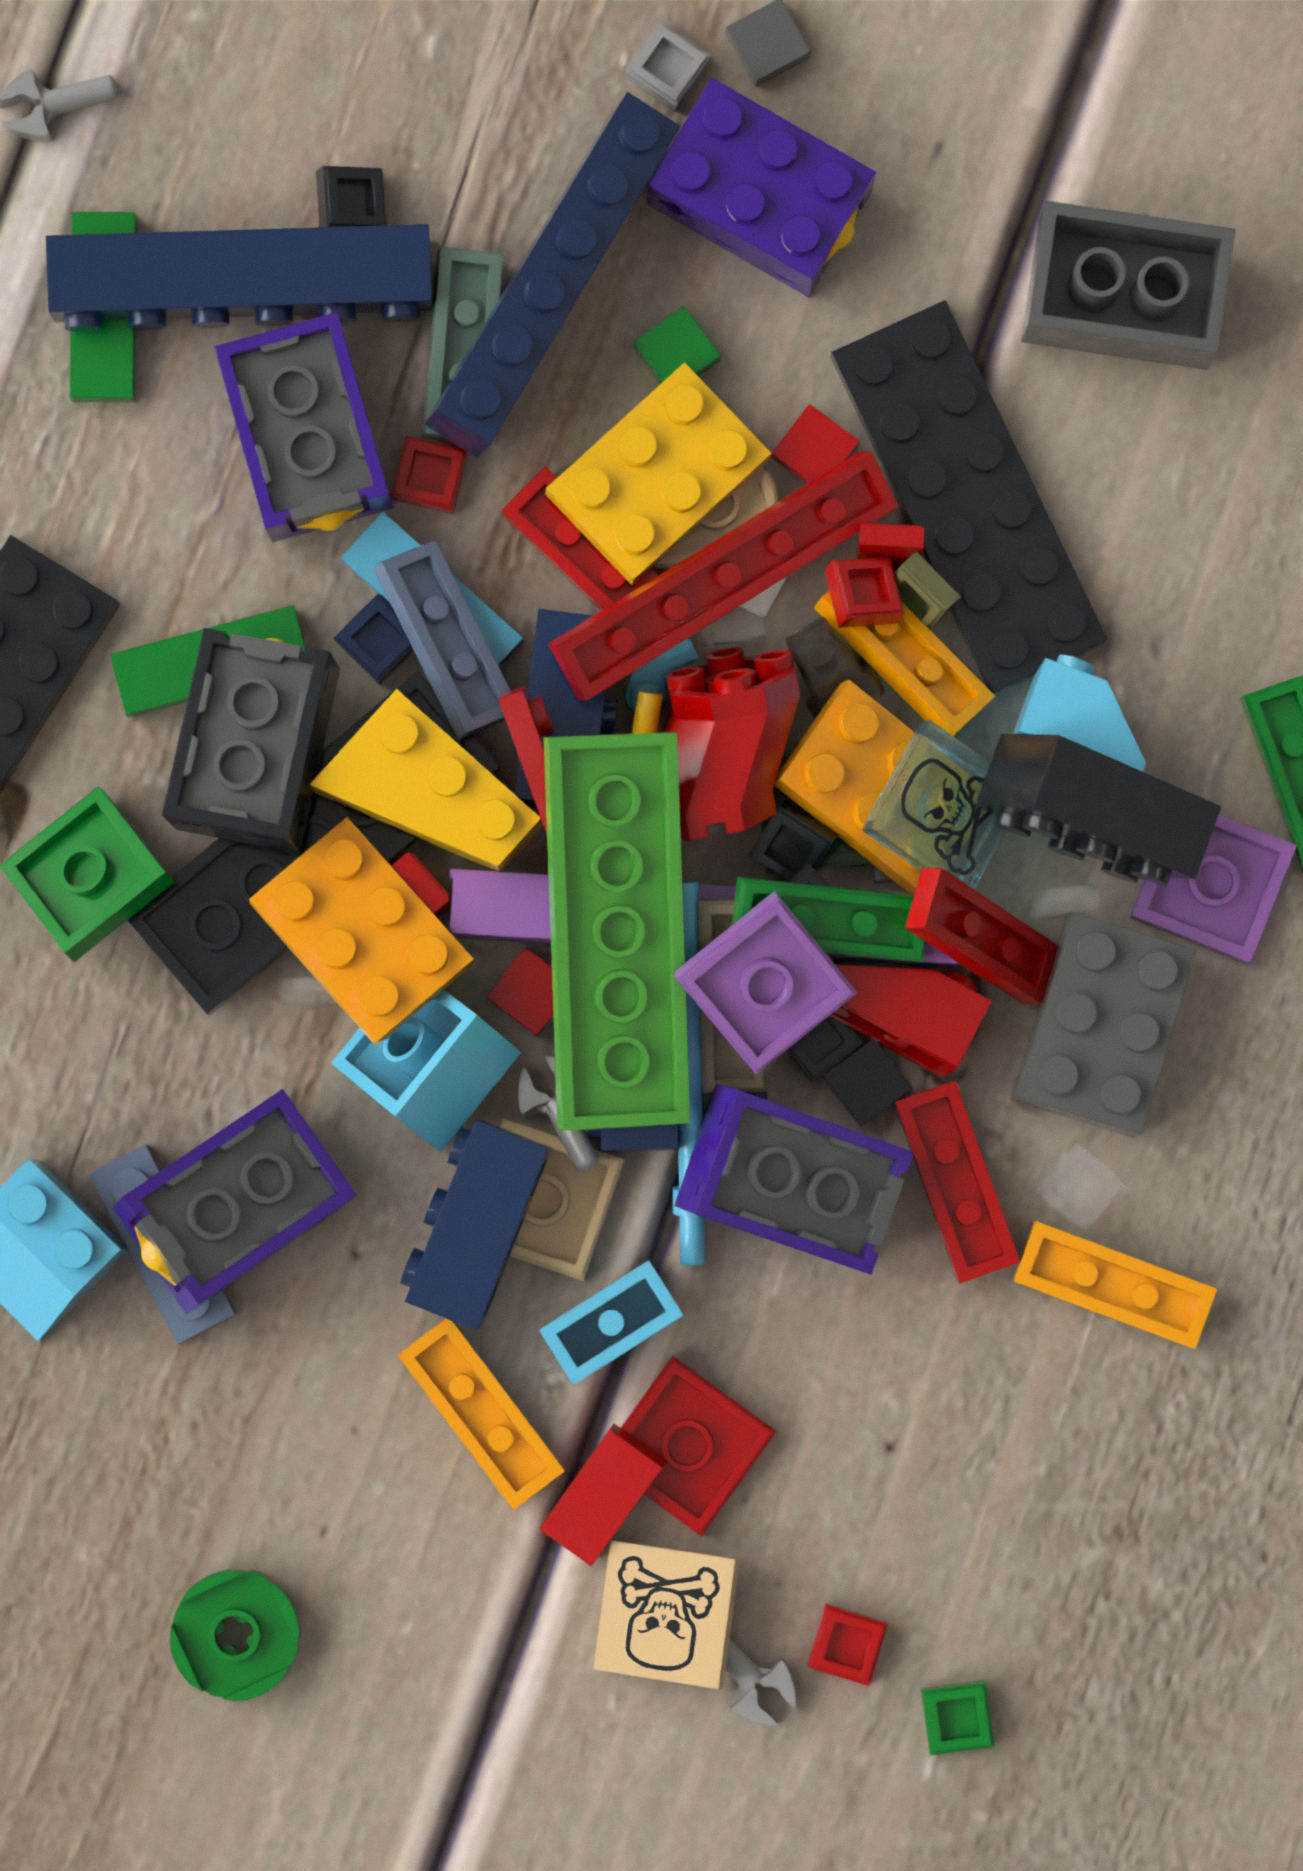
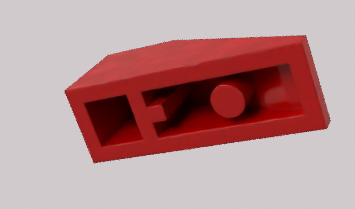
(915, 1013)

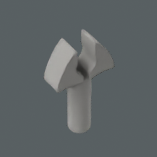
(51, 102)
(534, 1102)
(747, 1675)

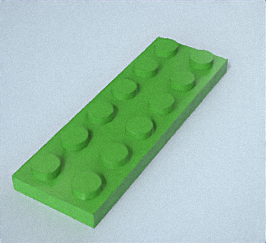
(616, 930)

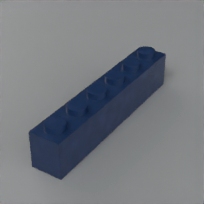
(552, 275)
(238, 276)

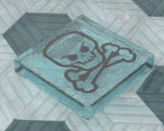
(931, 807)

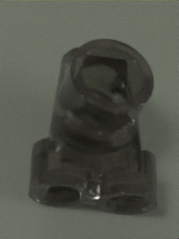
(842, 666)

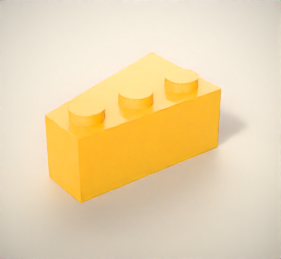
(428, 785)

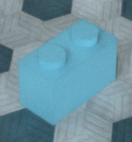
(611, 1322)

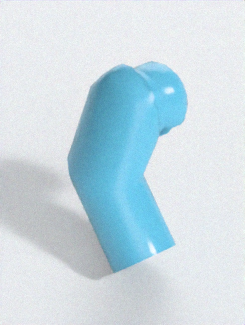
(653, 674)

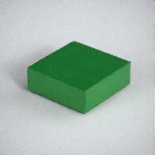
(675, 342)
(957, 1717)

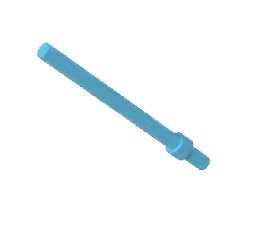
(691, 1225)

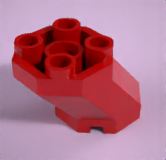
(730, 736)

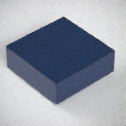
(375, 640)

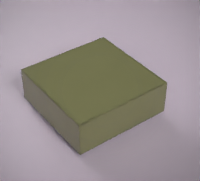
(924, 590)

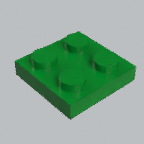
(86, 874)

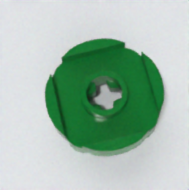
(271, 1646)

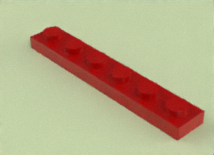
(723, 575)

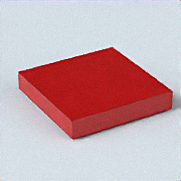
(702, 1437)

